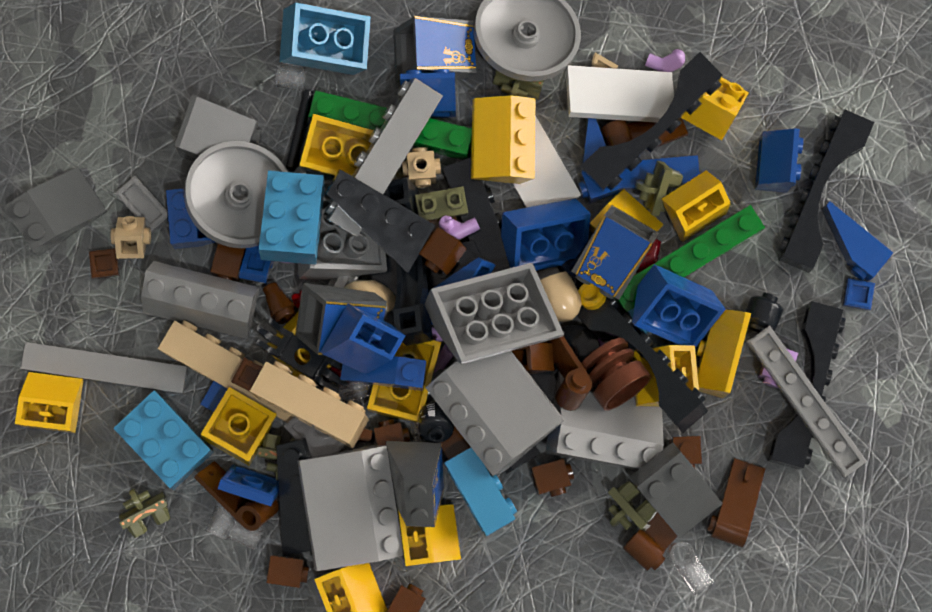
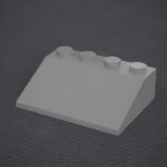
(339, 251)
(493, 313)
(495, 408)
(615, 437)
(350, 507)

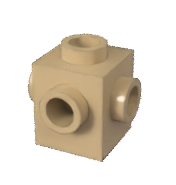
(421, 177)
(130, 237)

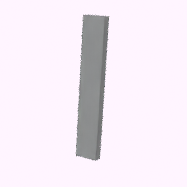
(104, 368)
(806, 402)

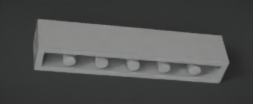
(390, 144)

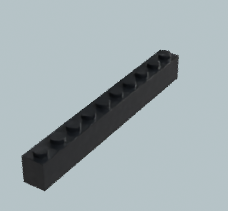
(489, 237)

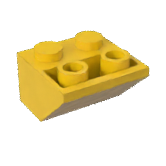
(719, 109)
(696, 204)
(681, 357)
(49, 402)
(431, 544)
(351, 590)

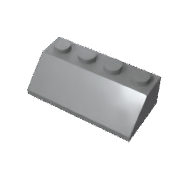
(199, 299)

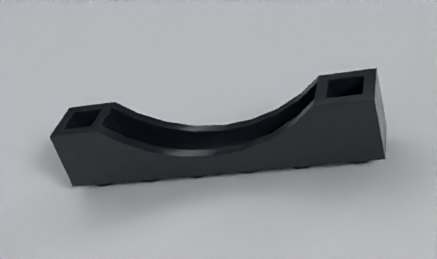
(611, 161)
(805, 240)
(412, 287)
(820, 332)
(675, 398)

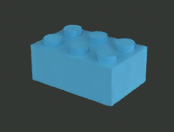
(324, 39)
(292, 217)
(163, 440)
(481, 492)

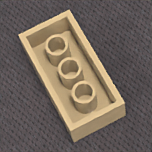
(310, 405)

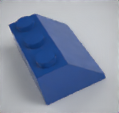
(545, 233)
(675, 307)

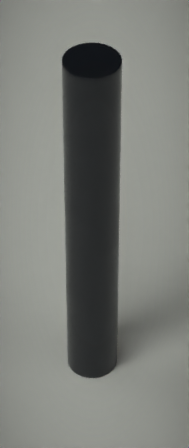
(299, 129)

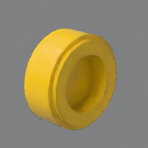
(591, 297)

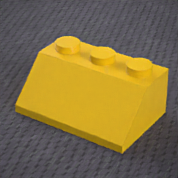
(503, 139)
(333, 145)
(721, 353)
(401, 402)

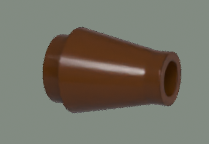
(279, 305)

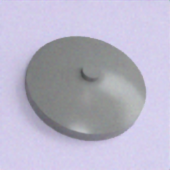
(527, 37)
(228, 192)

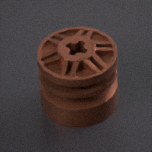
(615, 373)

